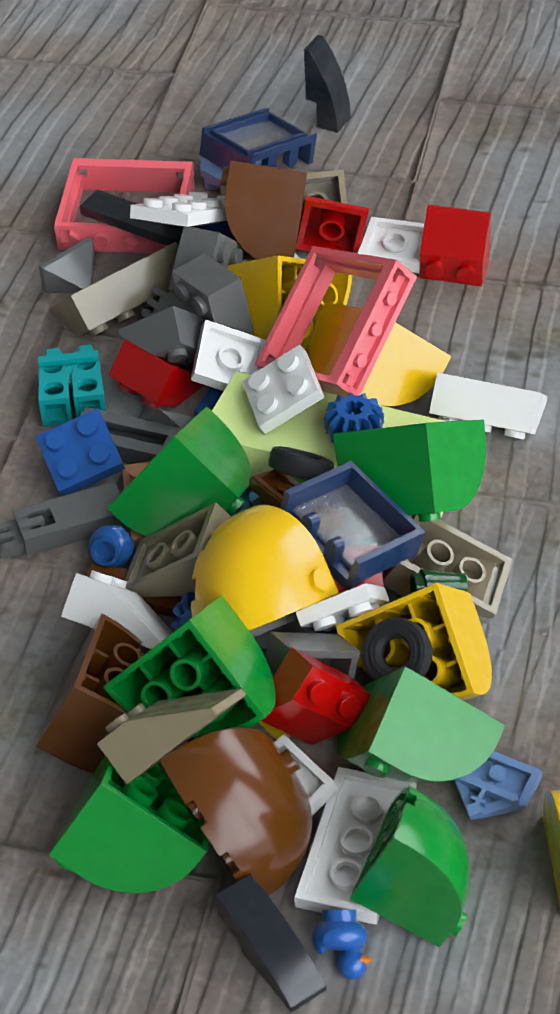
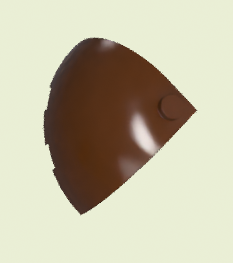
(263, 207)
(82, 703)
(248, 801)

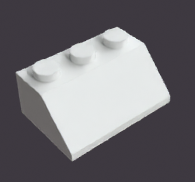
(497, 404)

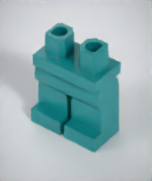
(68, 374)

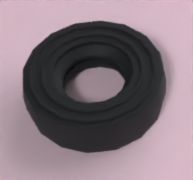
(298, 462)
(387, 630)

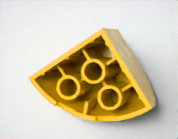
(269, 284)
(403, 369)
(261, 567)
(454, 629)

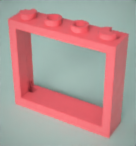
(116, 176)
(371, 328)

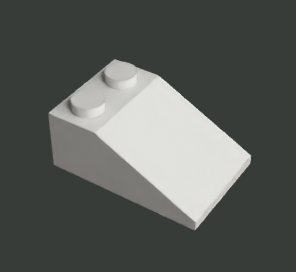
(107, 595)

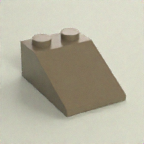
(454, 551)
(168, 557)
(150, 733)

